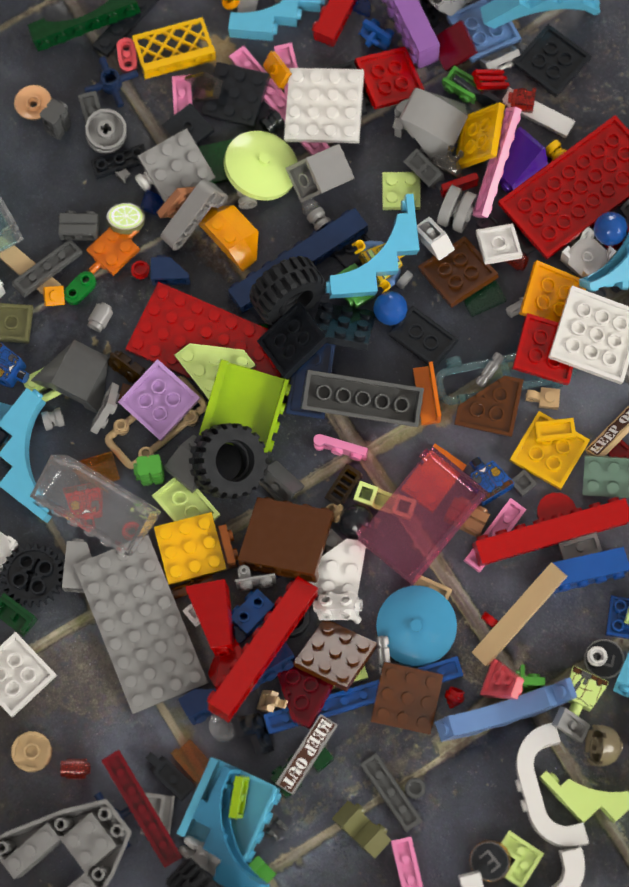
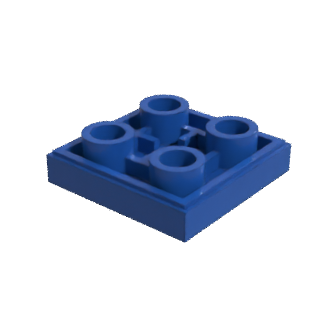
(617, 612)

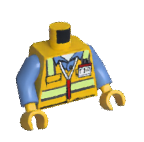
(370, 250)

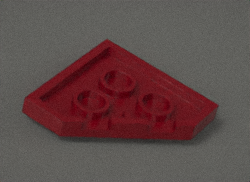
(304, 695)

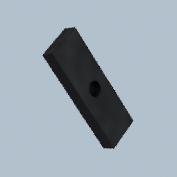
(109, 164)

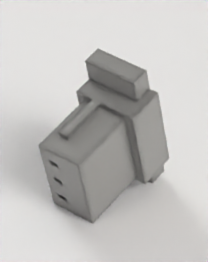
(123, 175)

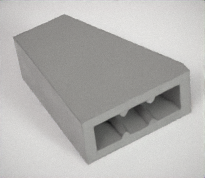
(76, 552)

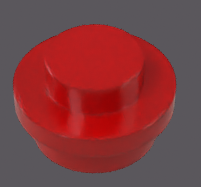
(140, 269)

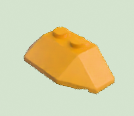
(232, 234)

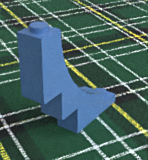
(506, 712)

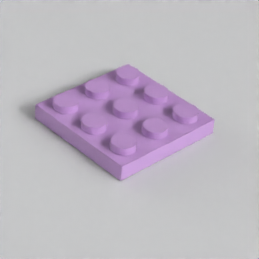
(159, 400)

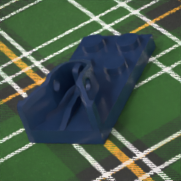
(320, 361)

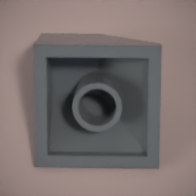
(179, 465)

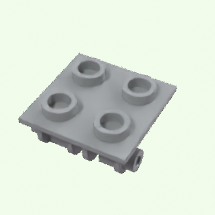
(247, 582)

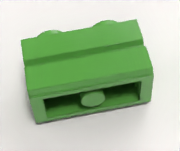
(149, 470)

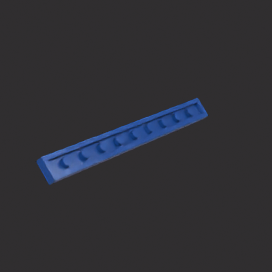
(356, 697)

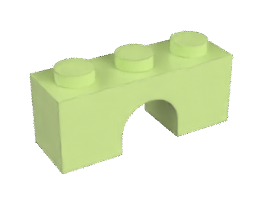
(371, 496)

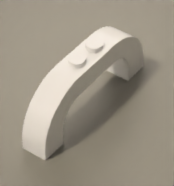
(532, 801)
(572, 870)

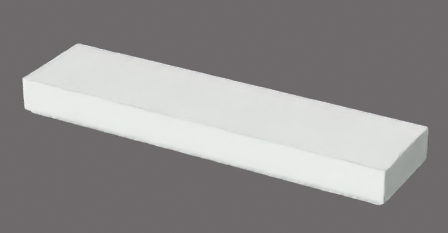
(546, 117)

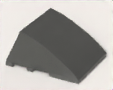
(78, 374)

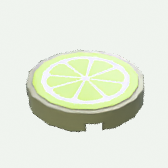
(125, 218)

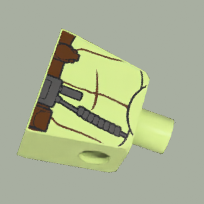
(588, 690)

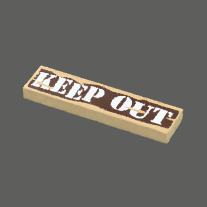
(610, 436)

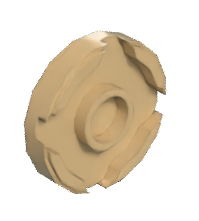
(31, 751)

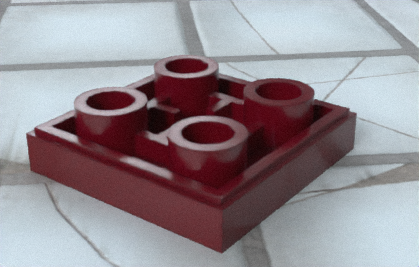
(455, 45)

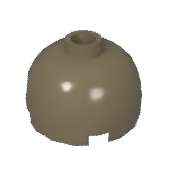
(603, 745)

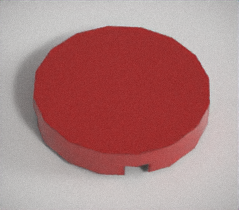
(554, 504)

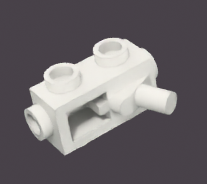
(338, 606)

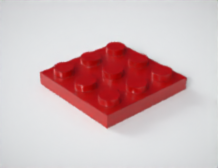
(388, 77)
(534, 349)

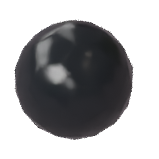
(353, 518)

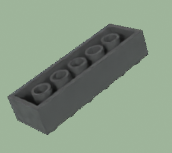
(361, 398)

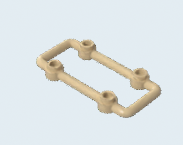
(122, 427)

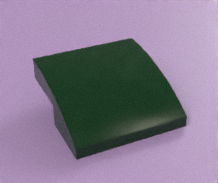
(214, 156)

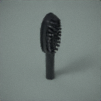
(484, 98)

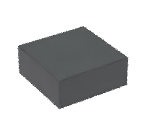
(523, 483)

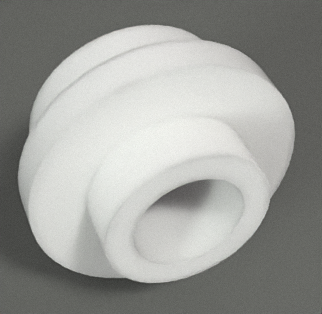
(599, 650)

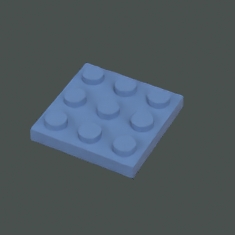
(486, 39)

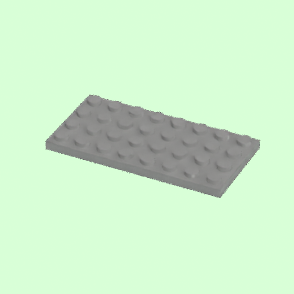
(140, 626)

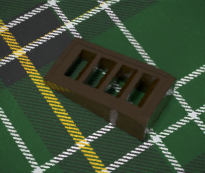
(347, 469)

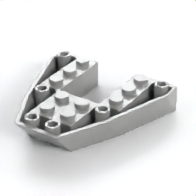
(89, 831)

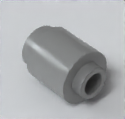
(100, 316)

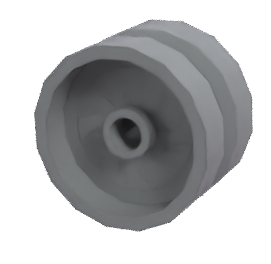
(106, 120)
(458, 209)

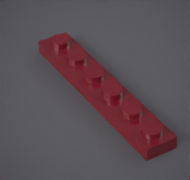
(141, 808)

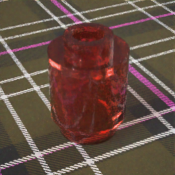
(75, 768)

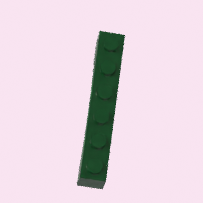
(50, 33)

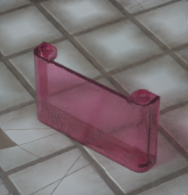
(421, 515)

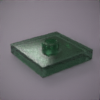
(485, 299)

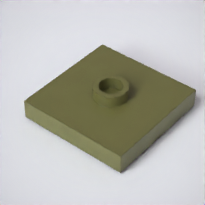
(15, 322)

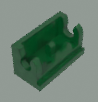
(16, 615)

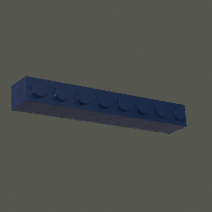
(317, 248)

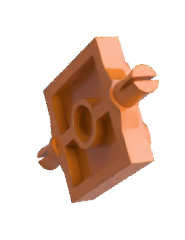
(112, 251)

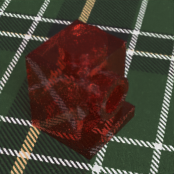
(522, 99)

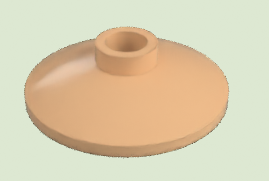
(31, 95)

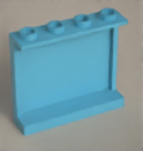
(257, 812)

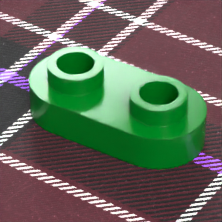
(81, 288)

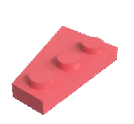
(501, 682)

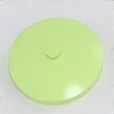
(258, 165)

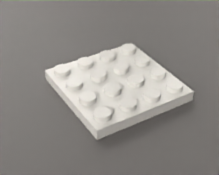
(324, 105)
(593, 335)

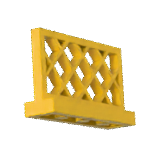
(181, 60)

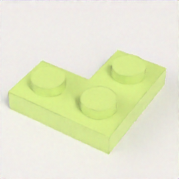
(525, 858)

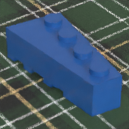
(592, 569)

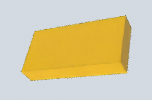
(555, 430)

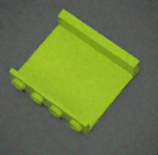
(246, 399)

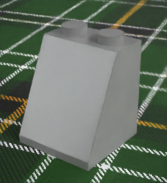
(320, 173)

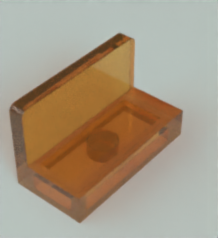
(104, 465)
(191, 760)

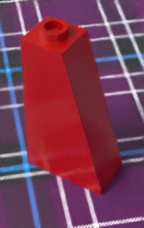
(214, 613)

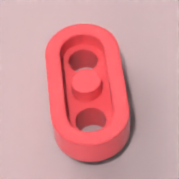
(127, 57)

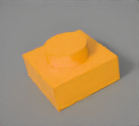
(53, 295)

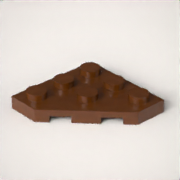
(492, 408)

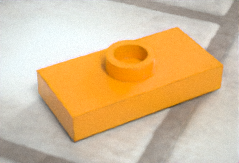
(277, 69)

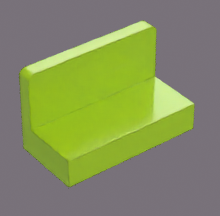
(239, 797)

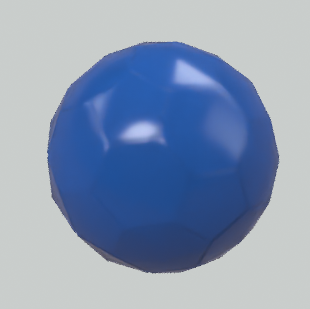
(610, 228)
(390, 308)

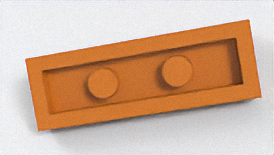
(430, 410)

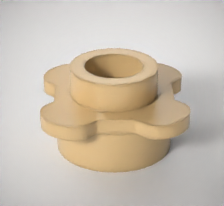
(337, 510)

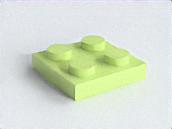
(396, 186)

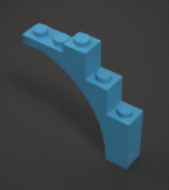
(220, 842)

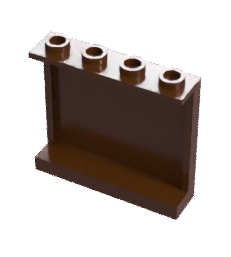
(286, 539)

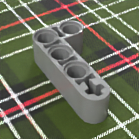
(192, 212)

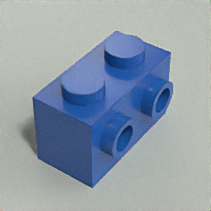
(252, 612)

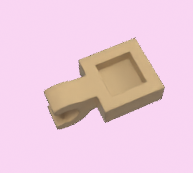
(547, 397)
(269, 701)

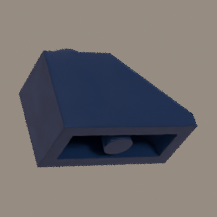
(168, 272)

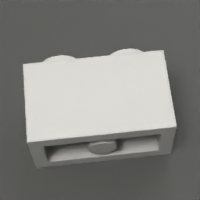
(434, 238)

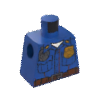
(11, 368)
(491, 478)

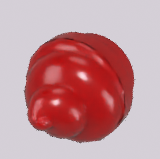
(454, 696)

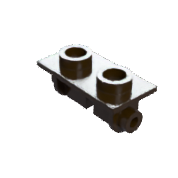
(120, 362)

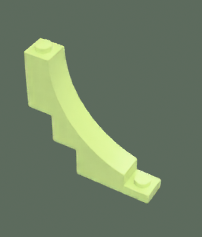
(583, 801)

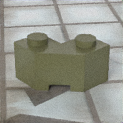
(354, 823)

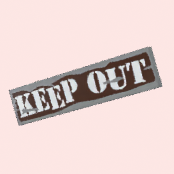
(306, 754)

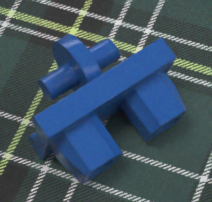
(375, 35)

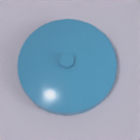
(418, 625)

